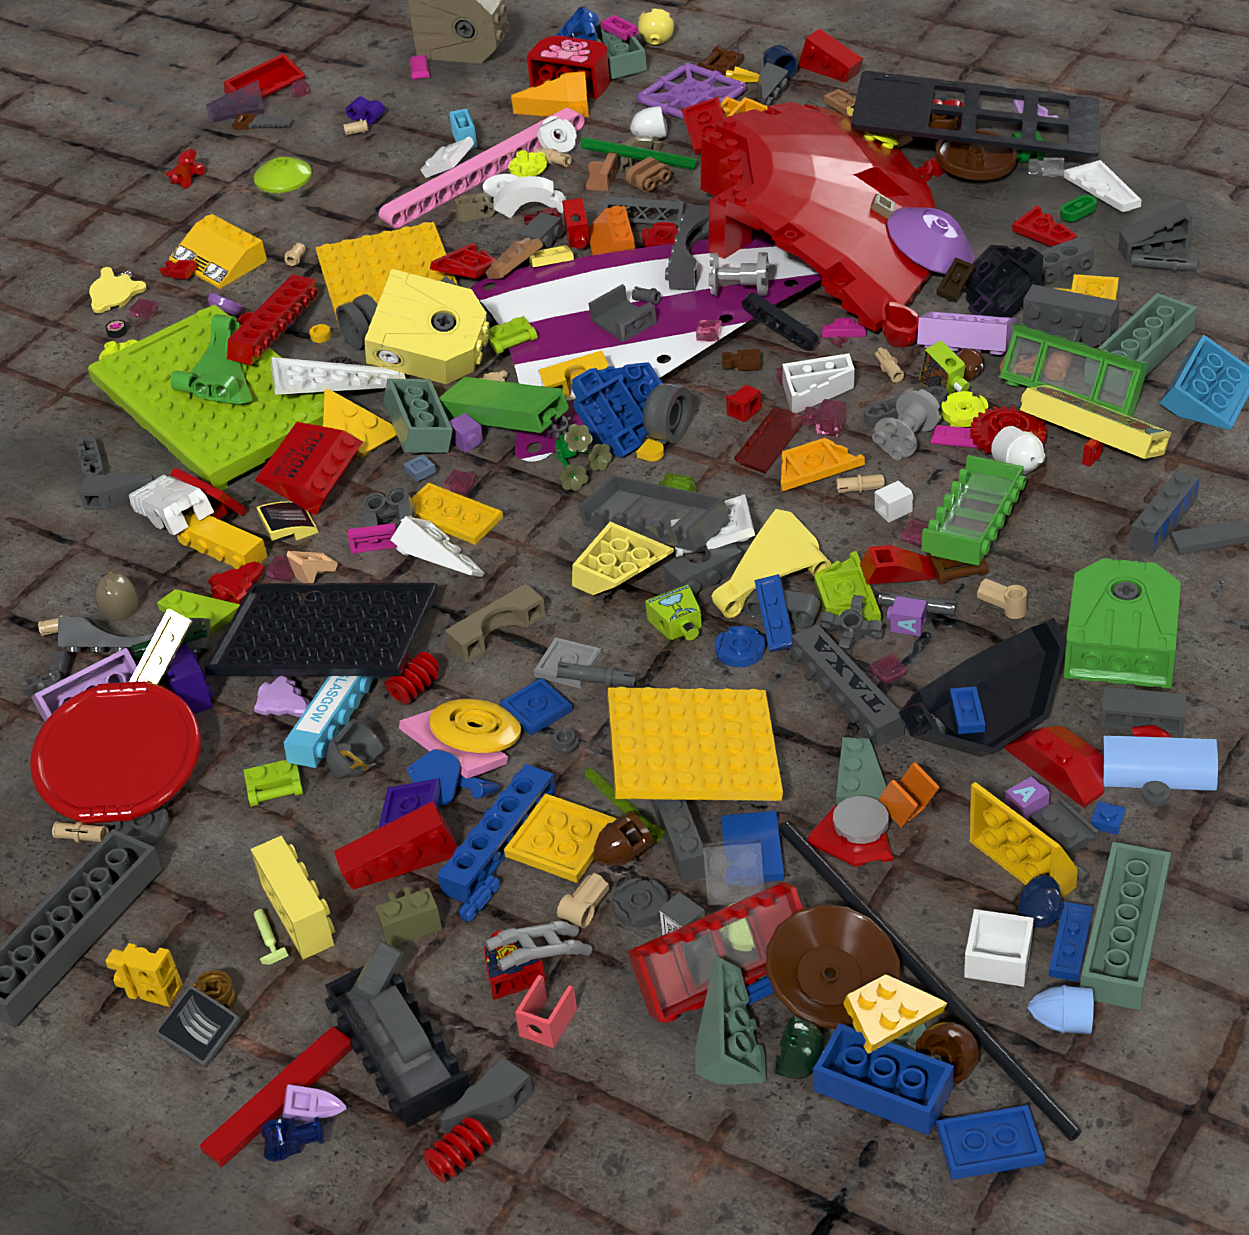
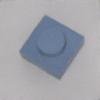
(419, 468)

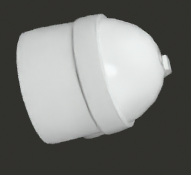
(1018, 448)

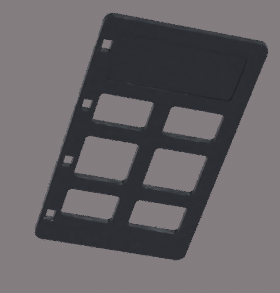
(905, 102)

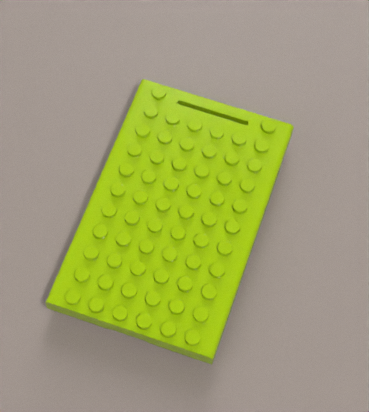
(206, 435)

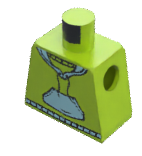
(675, 613)

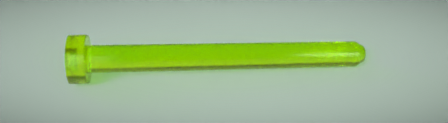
(655, 831)

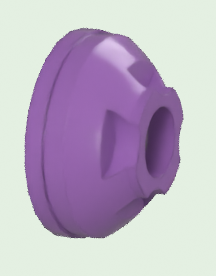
(228, 306)

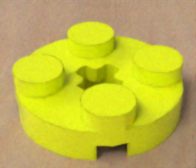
(953, 411)

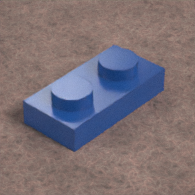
(967, 710)

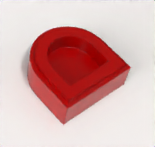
(1092, 452)

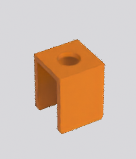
(909, 796)

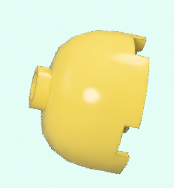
(655, 27)

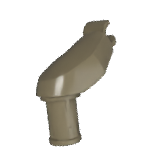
(642, 142)

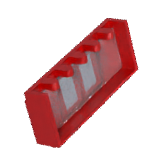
(678, 965)

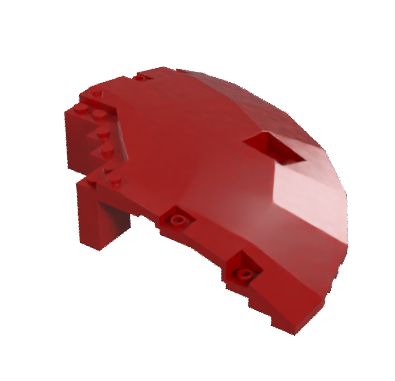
(813, 189)

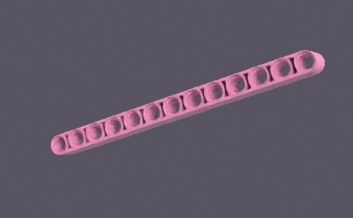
(467, 174)

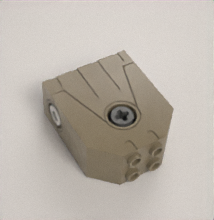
(458, 28)

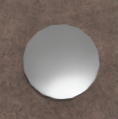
(860, 819)

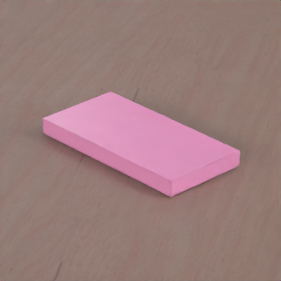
(470, 763)

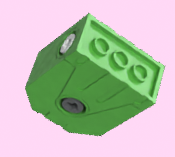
(1123, 624)

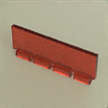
(769, 440)

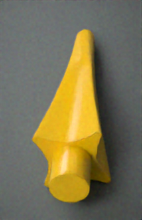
(742, 75)

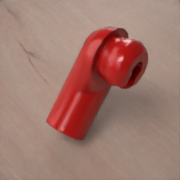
(1150, 731)

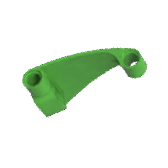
(214, 374)

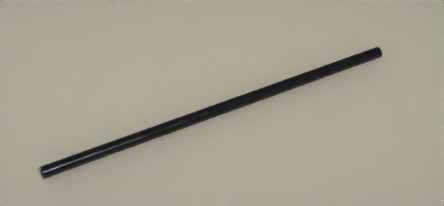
(936, 988)

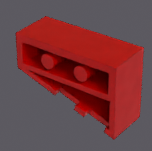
(829, 57)

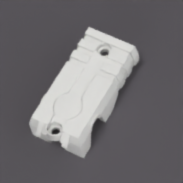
(166, 499)

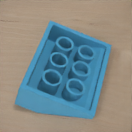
(1208, 386)

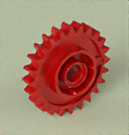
(988, 425)

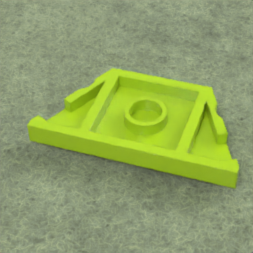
(839, 584)

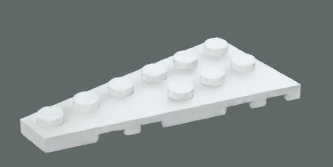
(315, 376)

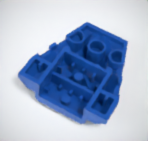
(613, 404)

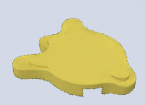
(113, 290)

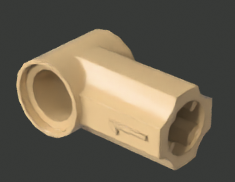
(1011, 598)
(581, 905)

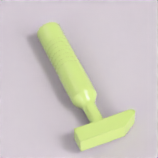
(269, 939)

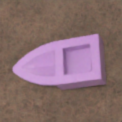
(307, 1103)

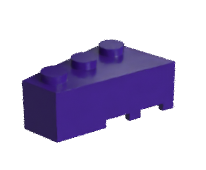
(189, 679)

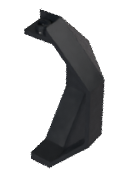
(1013, 686)

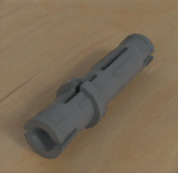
(1165, 262)
(934, 605)
(596, 674)

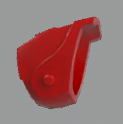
(899, 324)

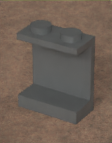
(621, 316)

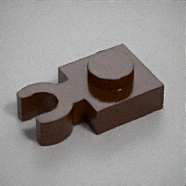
(744, 360)

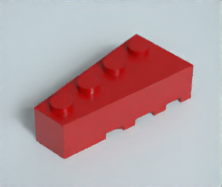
(397, 848)

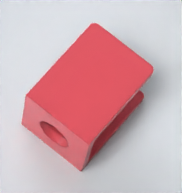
(557, 1022)

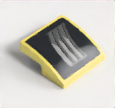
(286, 519)

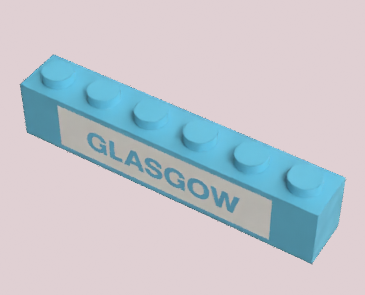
(325, 718)

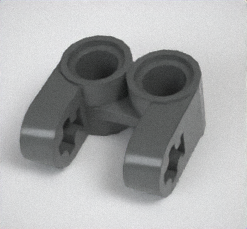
(381, 508)

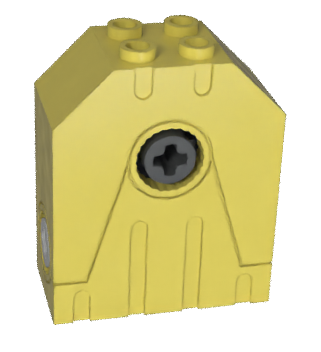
(426, 329)

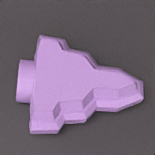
(281, 698)

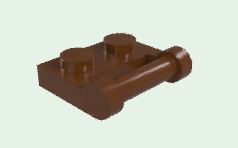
(726, 61)
(940, 564)

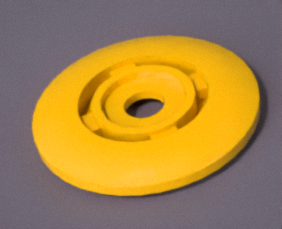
(472, 739)

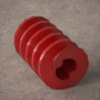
(413, 679)
(455, 1147)

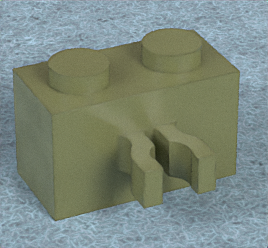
(408, 916)

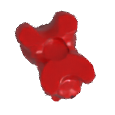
(185, 169)

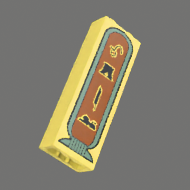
(1095, 421)

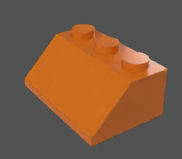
(611, 231)

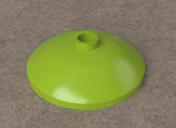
(282, 175)

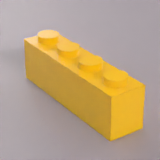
(222, 541)

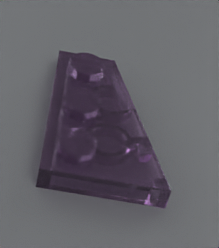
(243, 100)

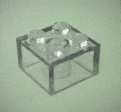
(733, 870)

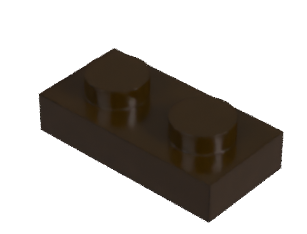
(955, 279)

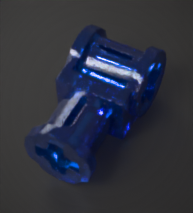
(289, 1137)

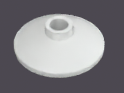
(495, 183)

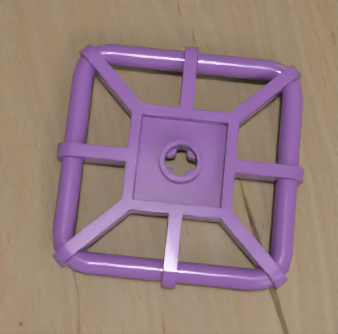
(689, 91)

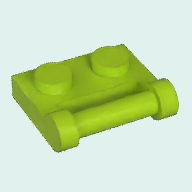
(511, 334)
(272, 781)

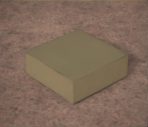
(882, 205)

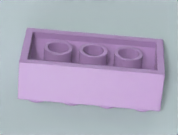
(966, 331)
(112, 669)

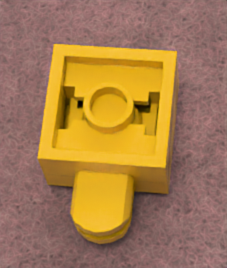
(1095, 286)

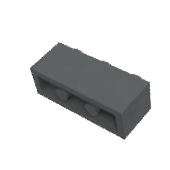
(1133, 708)

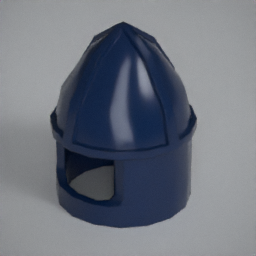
(781, 57)

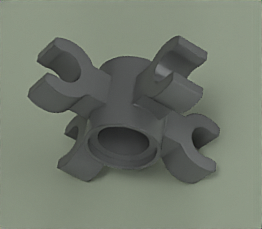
(852, 616)

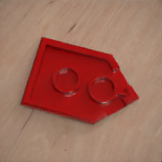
(856, 854)

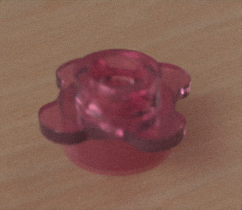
(300, 88)

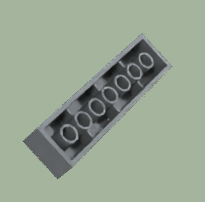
(71, 920)

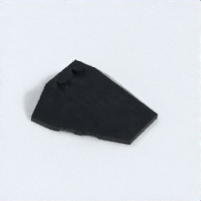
(1002, 280)

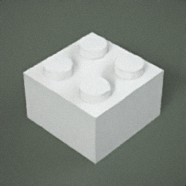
(998, 947)

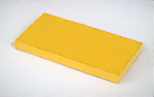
(455, 513)

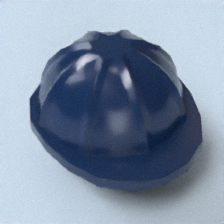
(1041, 901)

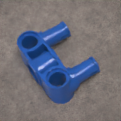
(580, 25)

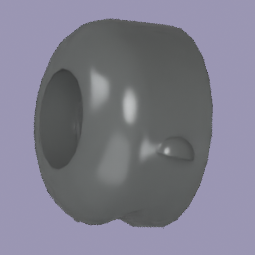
(667, 412)

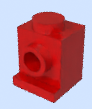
(744, 403)

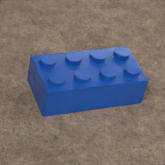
(885, 1082)

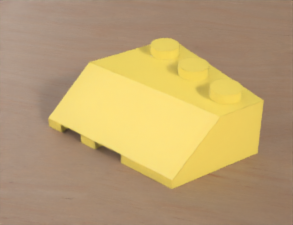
(615, 558)

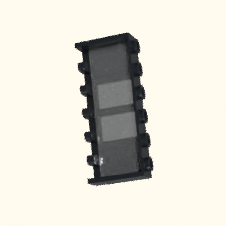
(412, 1088)

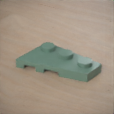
(858, 770)

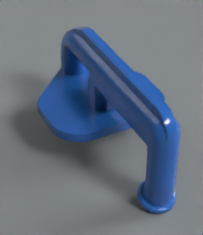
(446, 768)

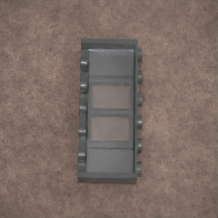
(656, 511)

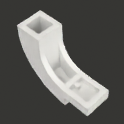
(527, 190)

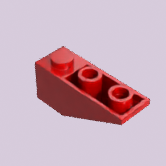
(895, 565)

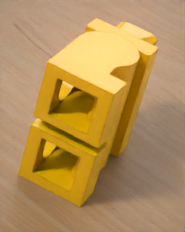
(146, 974)

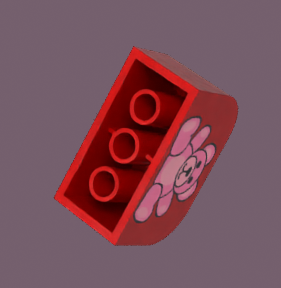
(568, 55)

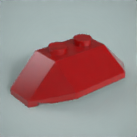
(1062, 761)

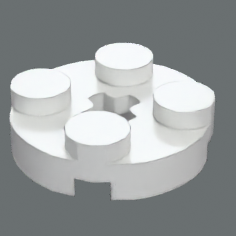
(559, 126)

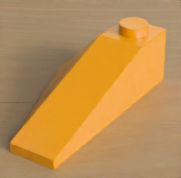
(554, 96)

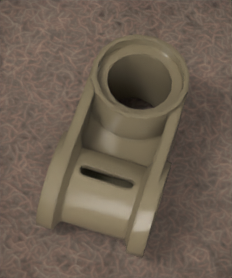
(472, 207)

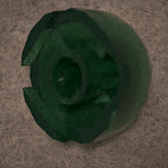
(800, 1049)

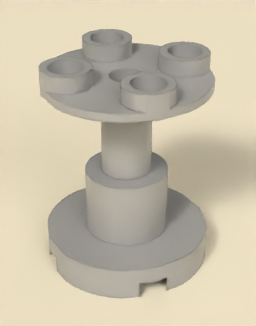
(747, 274)
(916, 413)

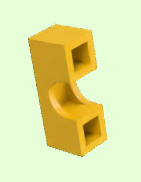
(561, 374)

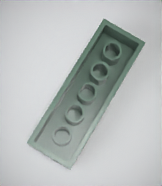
(1153, 331)
(1126, 925)

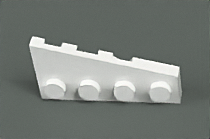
(1104, 184)

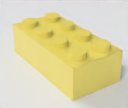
(294, 896)

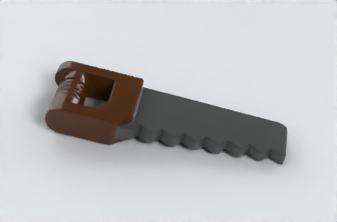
(248, 121)

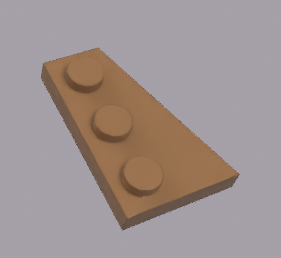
(513, 257)

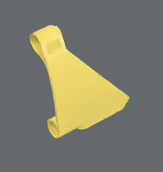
(778, 548)

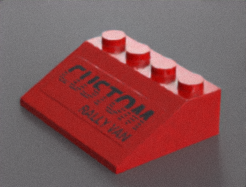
(309, 464)

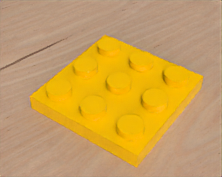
(558, 838)

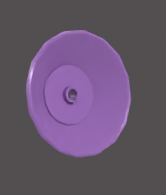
(929, 237)

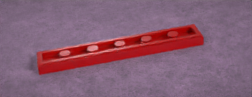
(269, 1101)

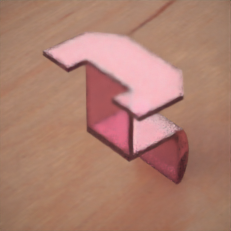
(836, 342)

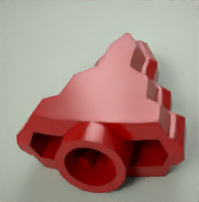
(235, 583)

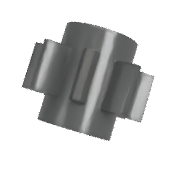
(553, 431)

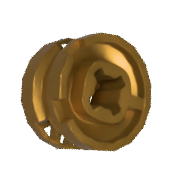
(217, 986)

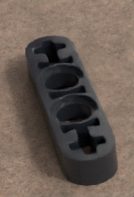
(799, 335)

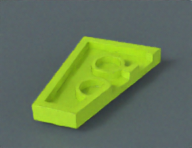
(199, 606)

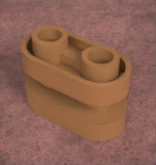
(648, 174)

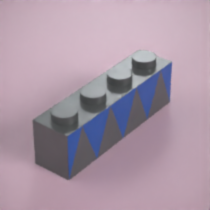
(1164, 513)

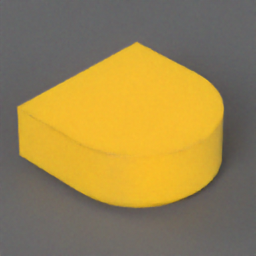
(651, 450)

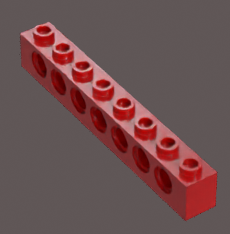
(271, 319)

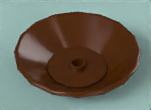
(824, 942)

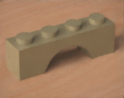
(518, 608)

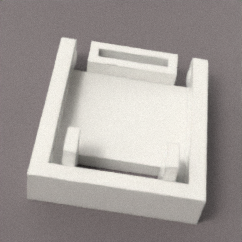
(447, 157)

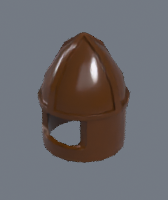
(620, 841)

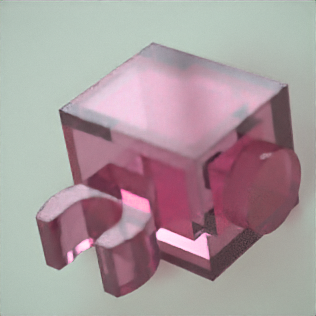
(828, 418)

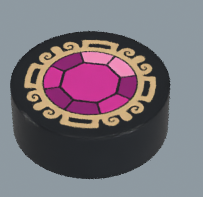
(116, 328)

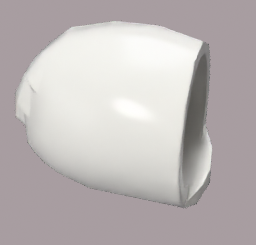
(649, 123)

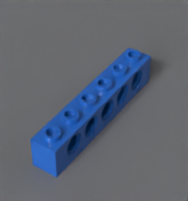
(486, 842)

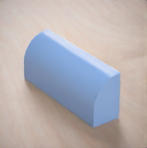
(1174, 761)

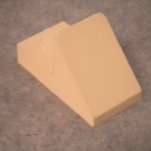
(308, 564)

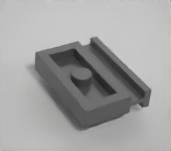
(1064, 826)

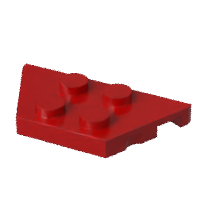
(464, 262)

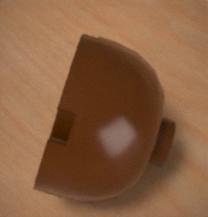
(954, 1045)

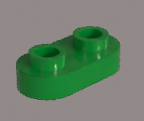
(1078, 208)

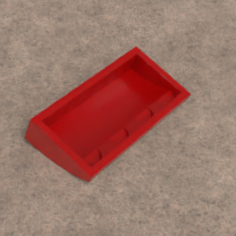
(271, 76)

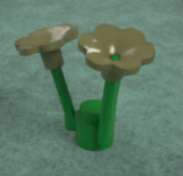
(577, 441)

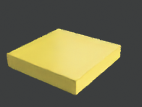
(551, 256)

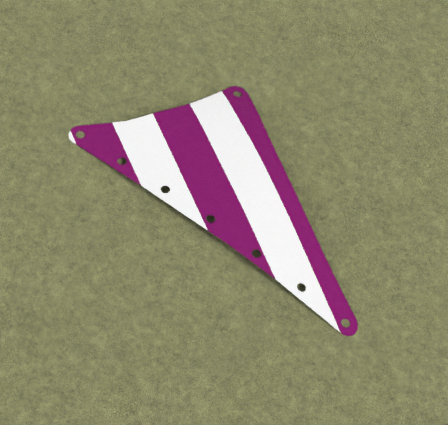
(558, 295)

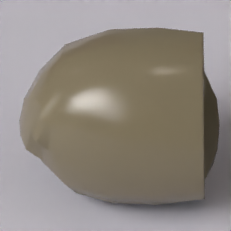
(116, 597)

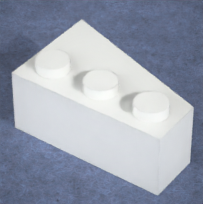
(816, 379)

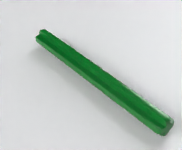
(638, 153)

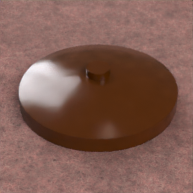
(975, 160)

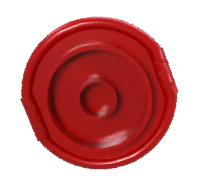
(115, 752)

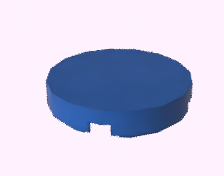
(740, 646)

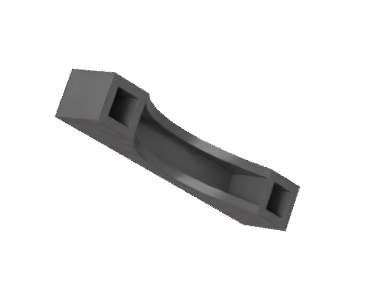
(682, 265)
(85, 632)

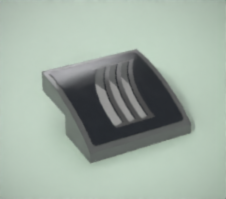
(197, 1026)

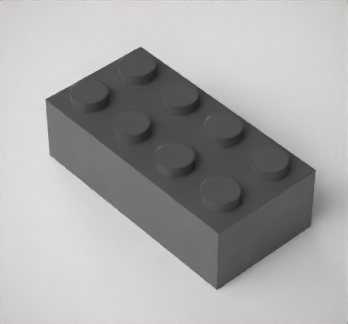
(1065, 310)

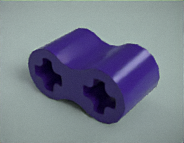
(365, 110)

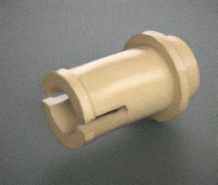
(356, 127)
(293, 256)
(49, 626)

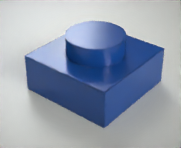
(1108, 817)

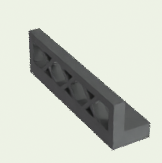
(648, 206)

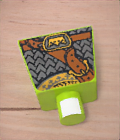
(943, 369)

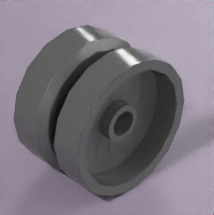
(355, 319)

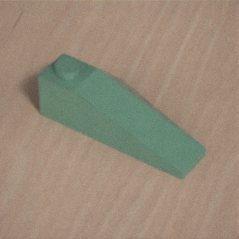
(726, 1040)

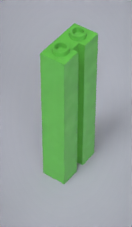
(504, 403)

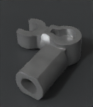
(56, 673)

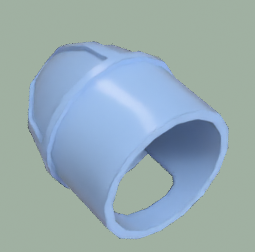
(1064, 1009)

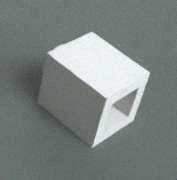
(893, 501)

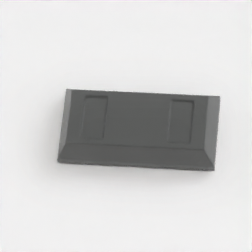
(377, 970)

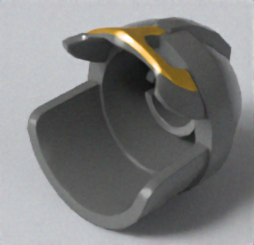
(352, 750)

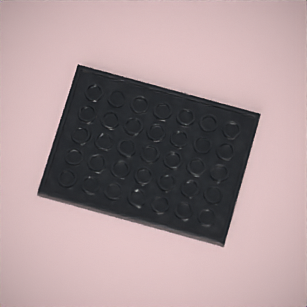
(323, 629)

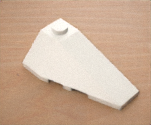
(428, 542)

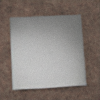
(566, 652)

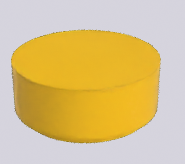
(320, 333)

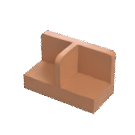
(602, 173)

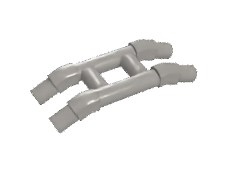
(529, 949)

